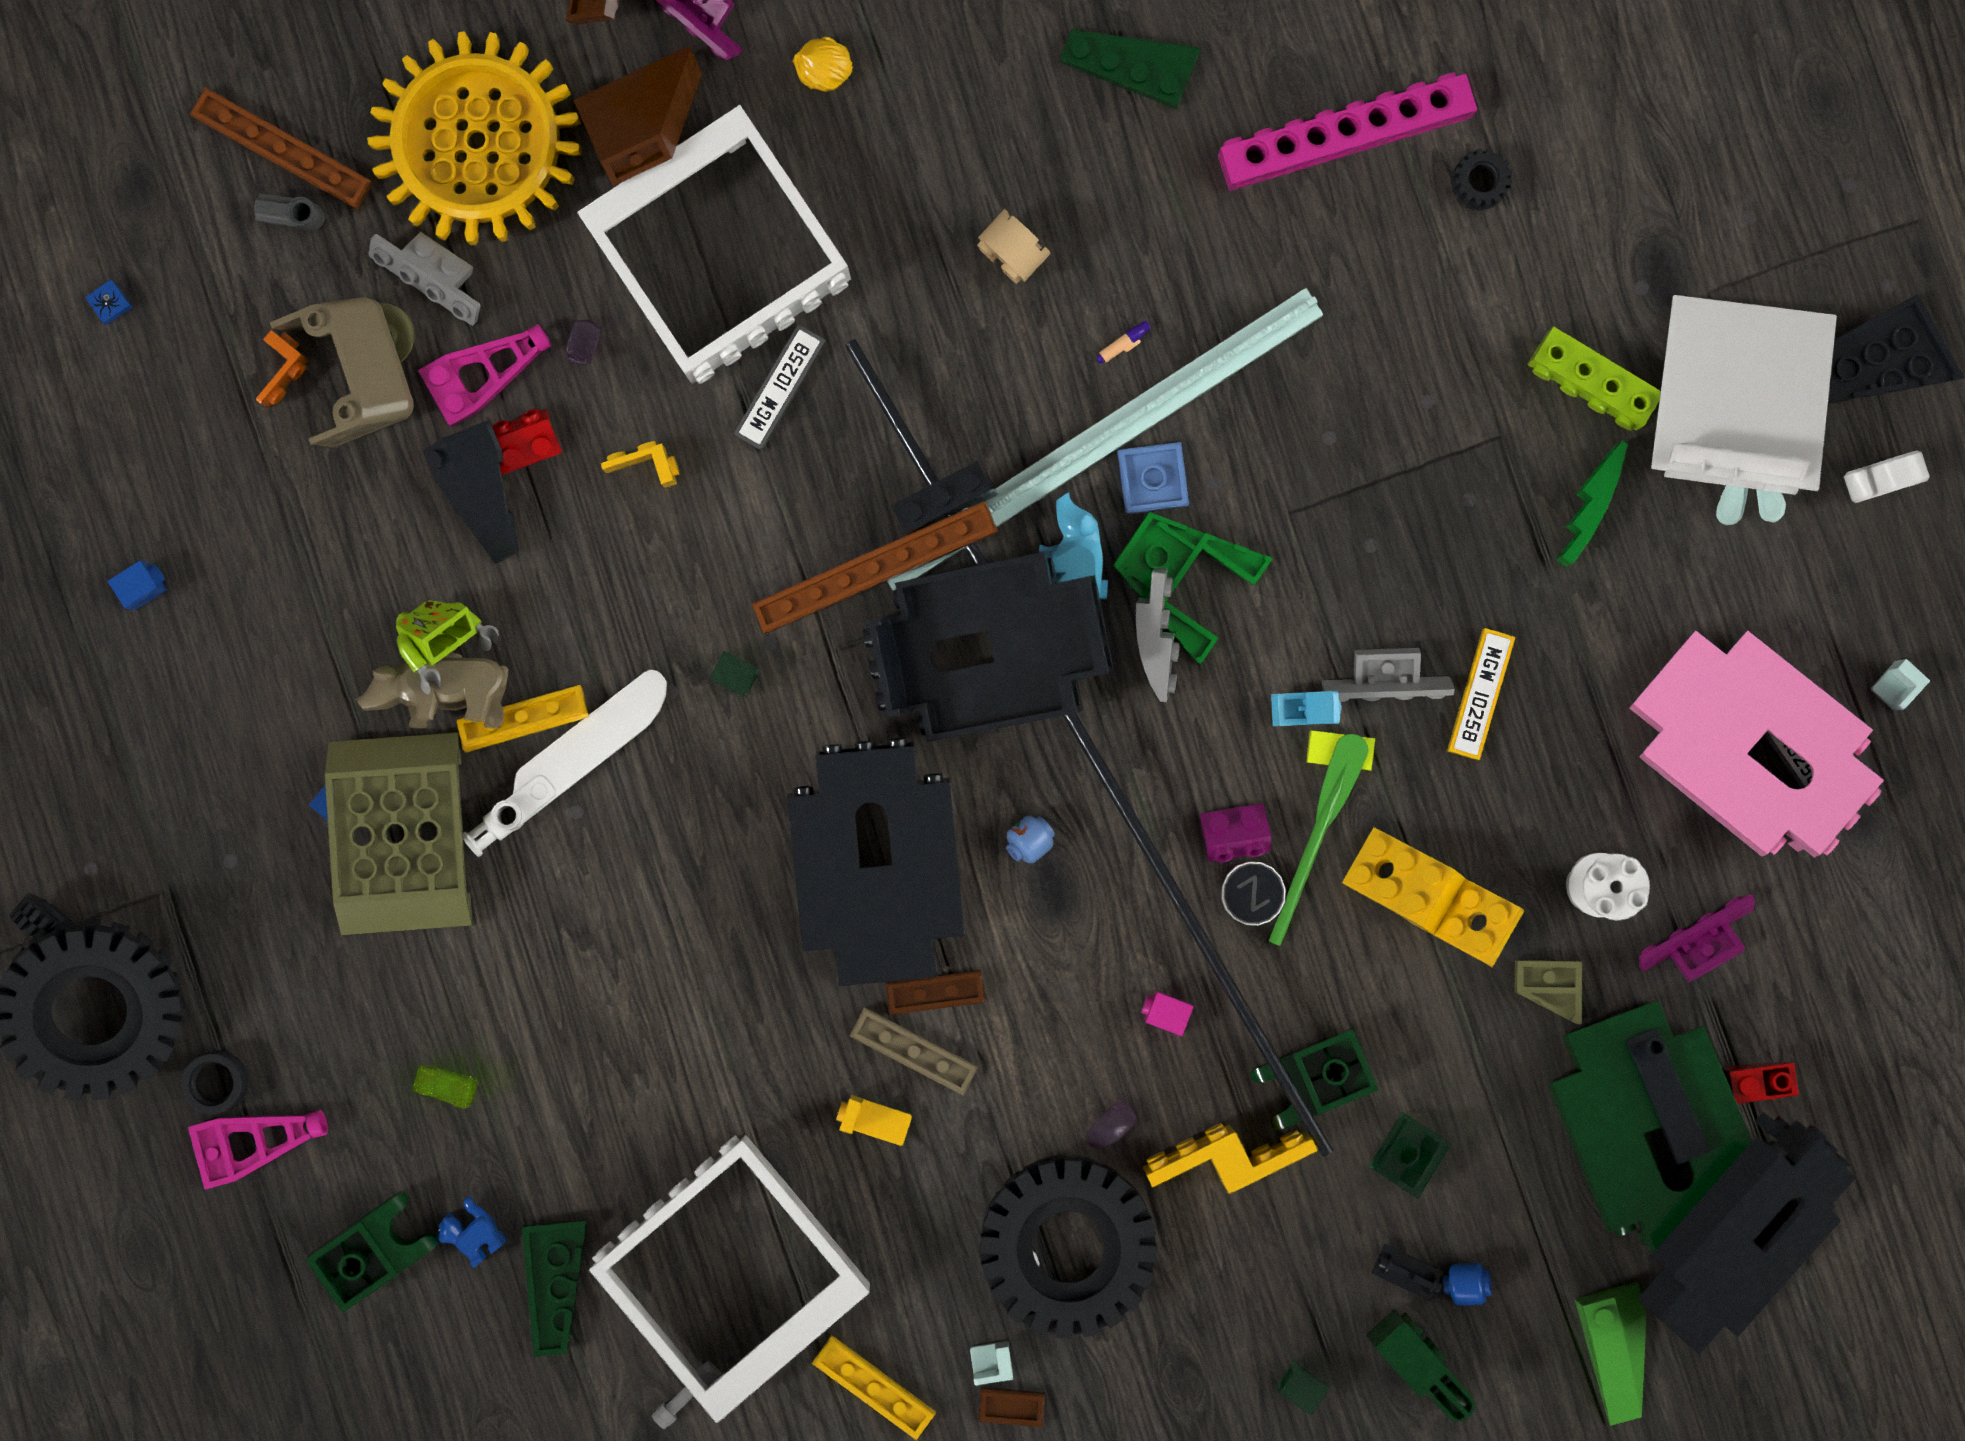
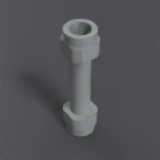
(666, 1413)

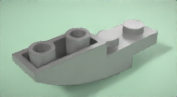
(1157, 647)

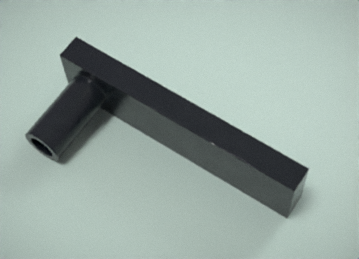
(1667, 1096)

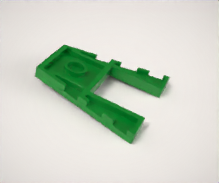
(1175, 546)

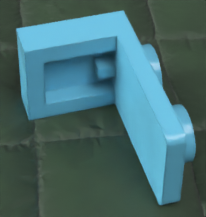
(1306, 708)

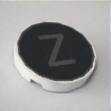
(1253, 893)

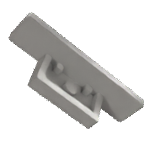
(431, 271)
(1389, 674)

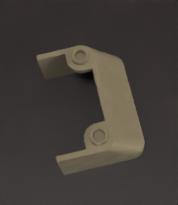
(368, 361)

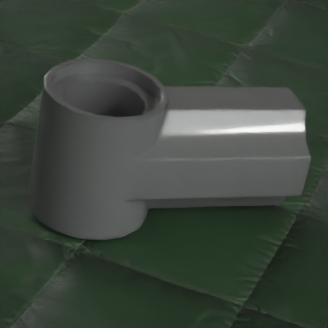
(287, 212)

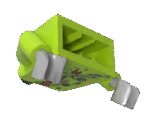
(436, 631)

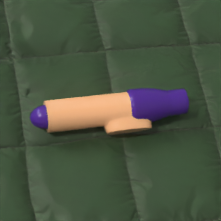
(1125, 342)

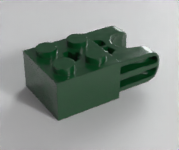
(1308, 1071)
(376, 1247)
(1421, 1364)

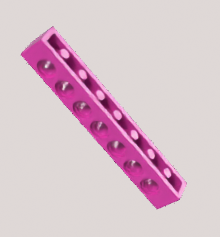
(1452, 89)

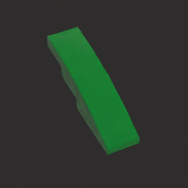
(1597, 495)

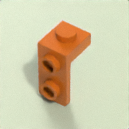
(291, 370)

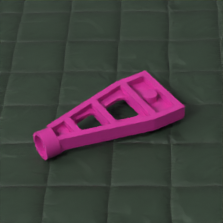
(449, 390)
(215, 1152)

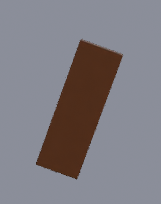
(935, 992)

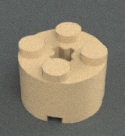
(1012, 246)

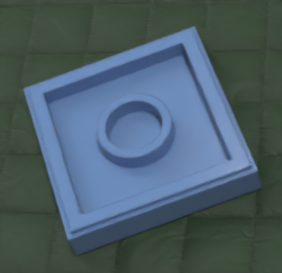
(1153, 478)

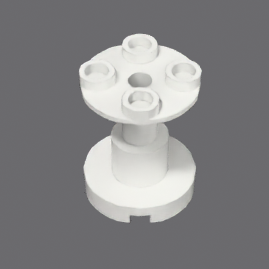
(1608, 886)

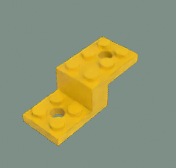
(1433, 896)
(1229, 1157)

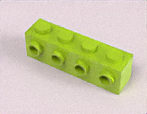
(1595, 379)

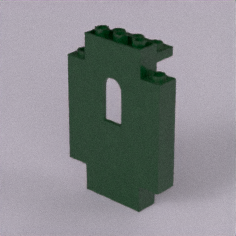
(1610, 1112)

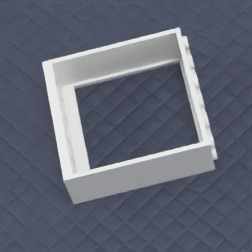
(704, 147)
(782, 1344)

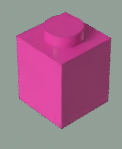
(1167, 1012)

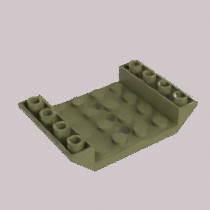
(408, 881)

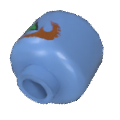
(1030, 839)

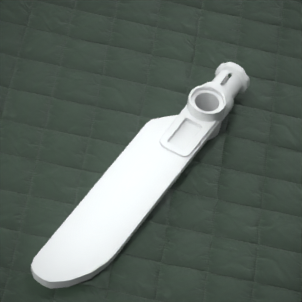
(574, 756)

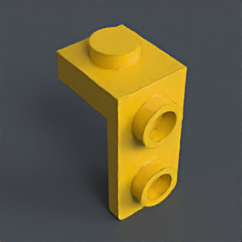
(665, 465)
(874, 1120)

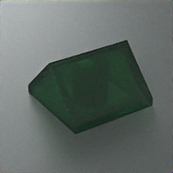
(1410, 1155)

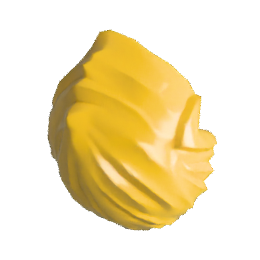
(823, 64)

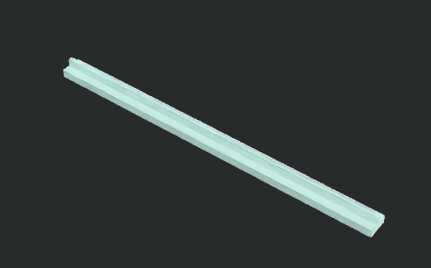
(1144, 412)

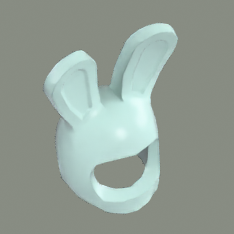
(1733, 501)

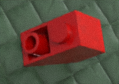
(1762, 1081)

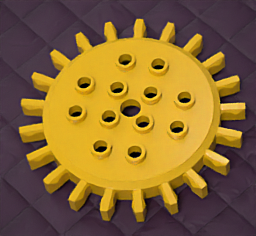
(436, 97)

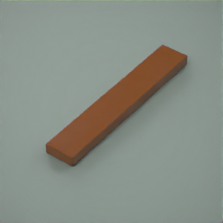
(281, 148)

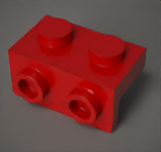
(526, 440)

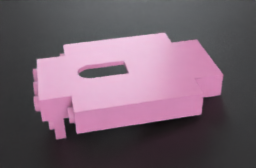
(1716, 710)

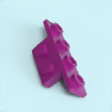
(704, 21)
(1702, 945)

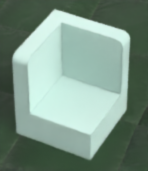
(1900, 684)
(991, 1363)

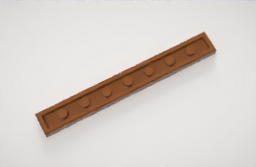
(875, 567)

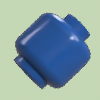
(1467, 1284)

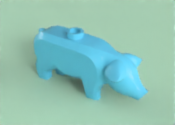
(1080, 549)

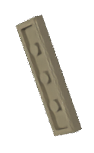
(914, 1051)

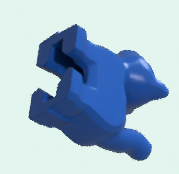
(470, 1239)

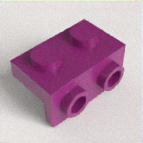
(1236, 833)

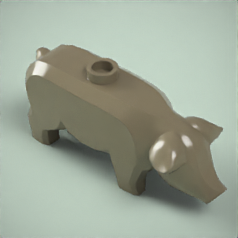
(463, 684)

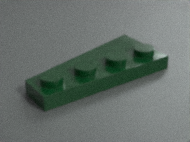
(1139, 65)
(552, 1275)

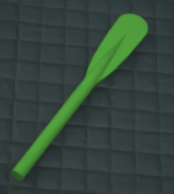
(1338, 782)

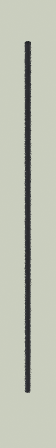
(1119, 799)

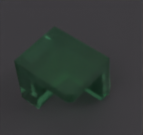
(735, 674)
(1302, 1388)

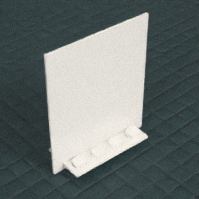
(1744, 395)

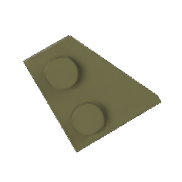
(1552, 986)

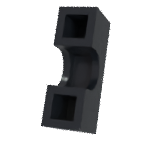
(956, 491)

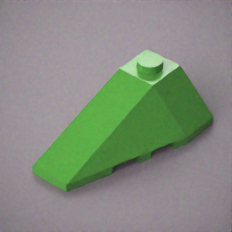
(1616, 1343)

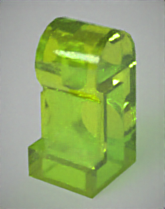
(445, 1085)

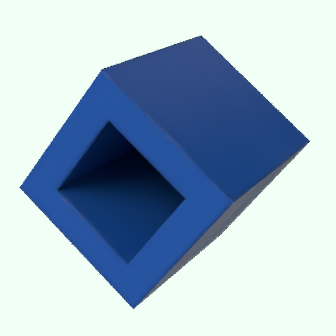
(138, 584)

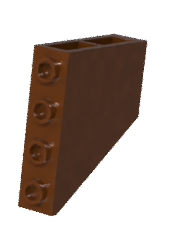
(641, 115)

